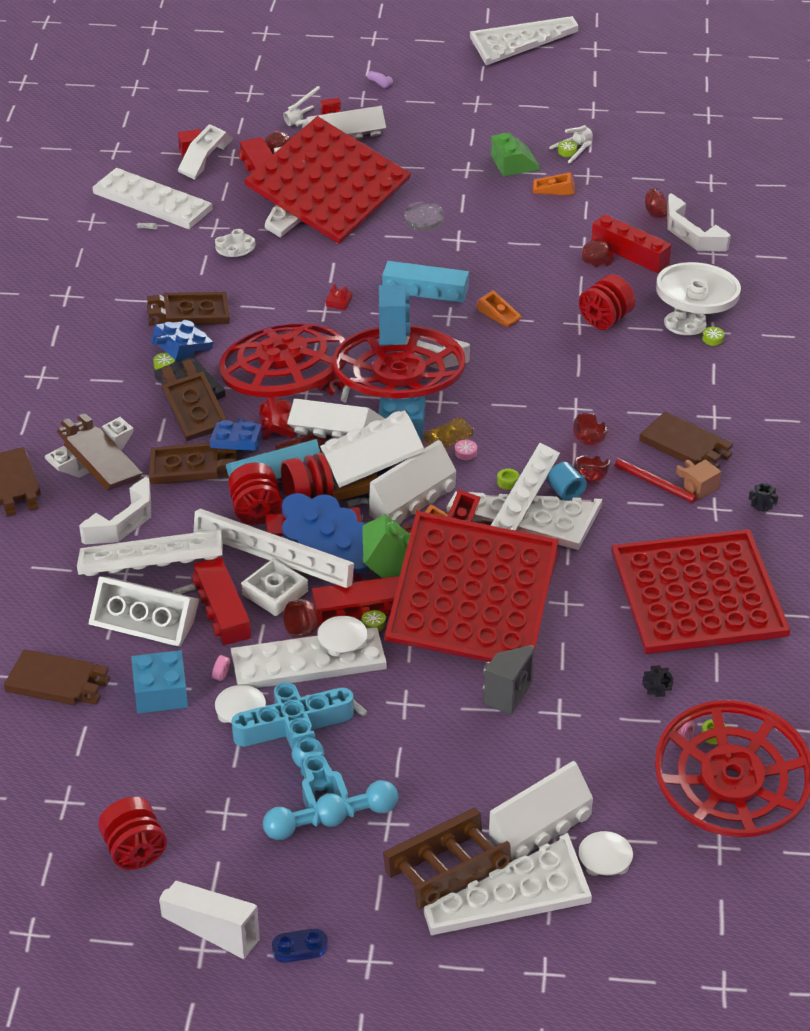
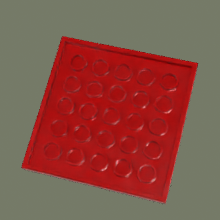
(327, 179)
(470, 588)
(699, 591)

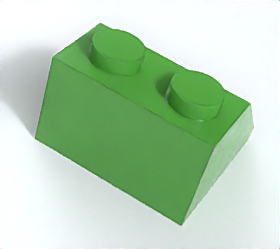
(512, 155)
(384, 546)

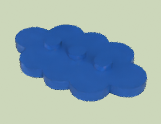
(324, 527)

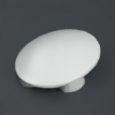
(235, 244)
(685, 322)
(342, 635)
(237, 700)
(605, 853)

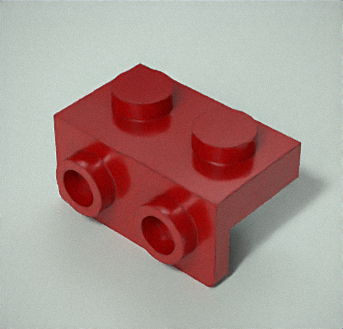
(274, 417)

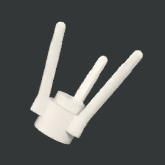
(294, 115)
(582, 136)

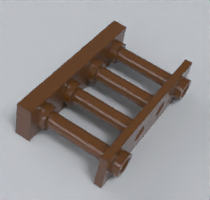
(438, 840)

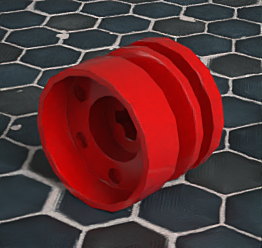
(607, 301)
(308, 477)
(254, 493)
(132, 833)

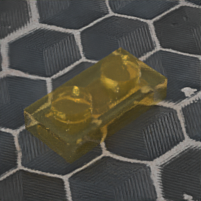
(449, 432)

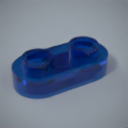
(299, 945)

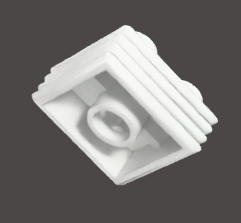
(274, 586)

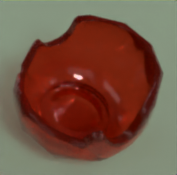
(276, 140)
(655, 203)
(597, 252)
(588, 430)
(592, 468)
(300, 617)

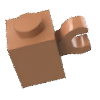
(699, 478)

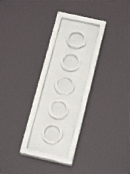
(152, 198)
(150, 552)
(303, 661)

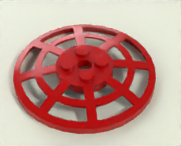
(281, 352)
(399, 368)
(736, 758)

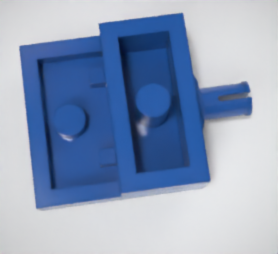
(180, 339)
(238, 436)

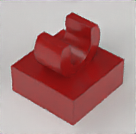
(330, 106)
(339, 298)
(334, 381)

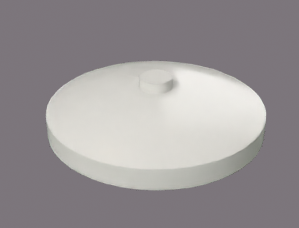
(698, 288)

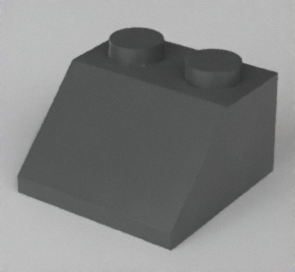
(508, 678)

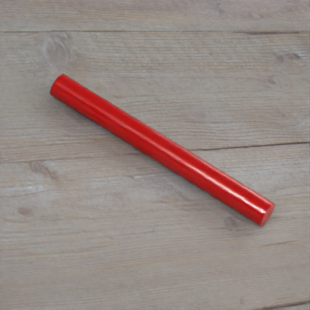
(659, 482)

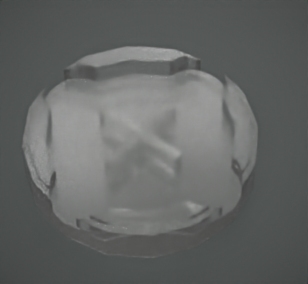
(423, 216)

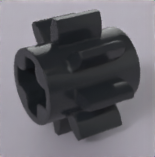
(763, 497)
(657, 681)

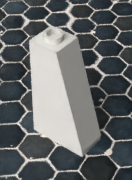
(212, 916)

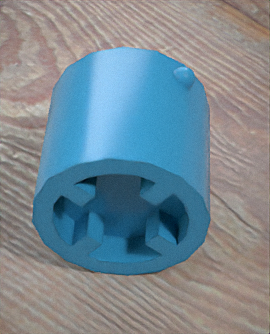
(566, 481)

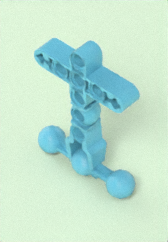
(295, 719)

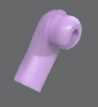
(380, 79)

